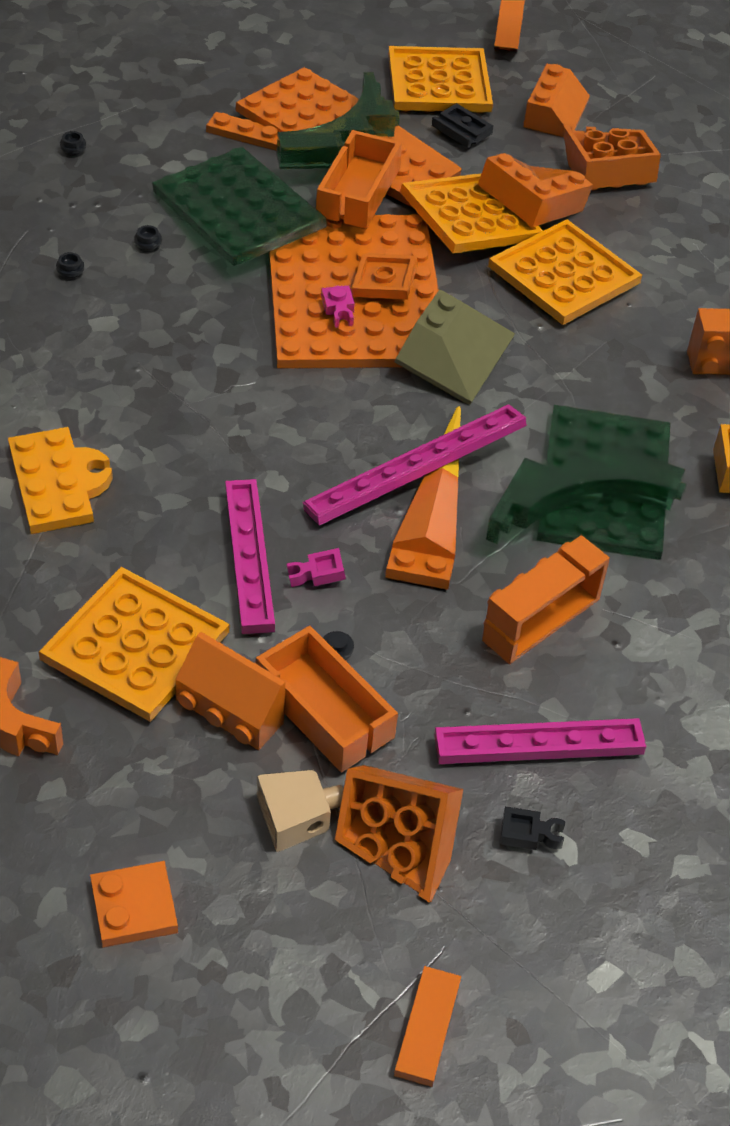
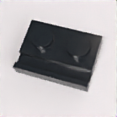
(462, 125)

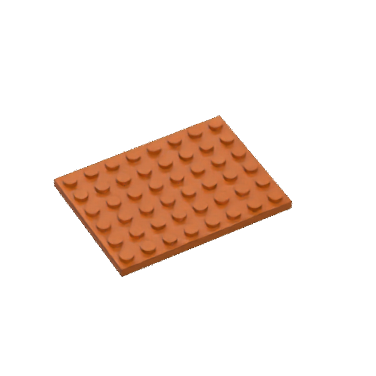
(329, 259)

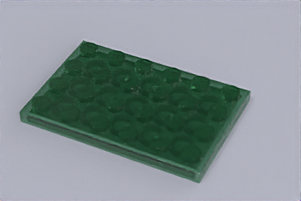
(239, 205)
(607, 524)

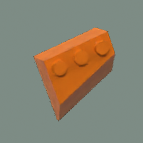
(612, 156)
(400, 825)

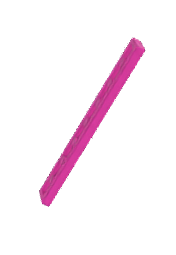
(413, 464)

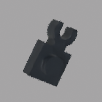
(524, 829)

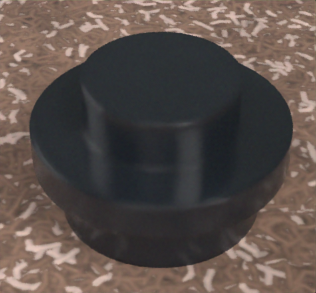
(73, 142)
(147, 237)
(70, 265)
(341, 643)

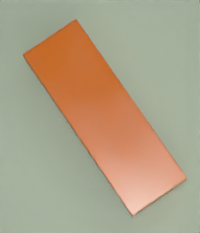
(427, 1026)

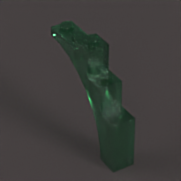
(321, 144)

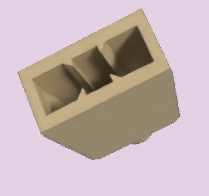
(296, 806)

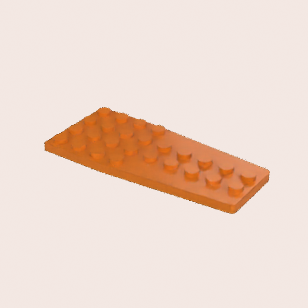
(309, 101)

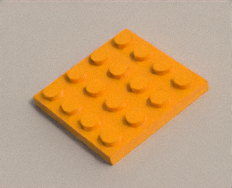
(439, 78)
(466, 214)
(565, 271)
(130, 642)

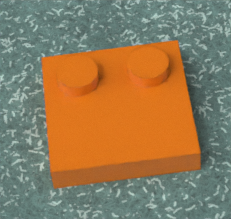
(385, 276)
(134, 904)

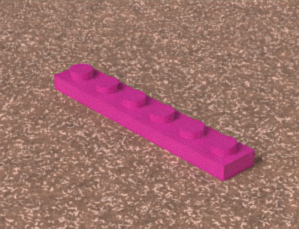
(249, 557)
(539, 741)

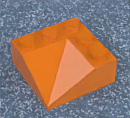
(534, 192)

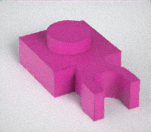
(338, 301)
(322, 569)

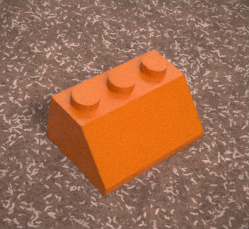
(555, 101)
(231, 691)

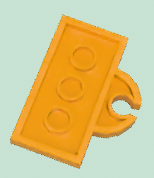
(57, 478)

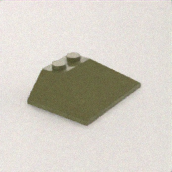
(454, 347)

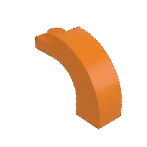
(509, 25)
(19, 728)

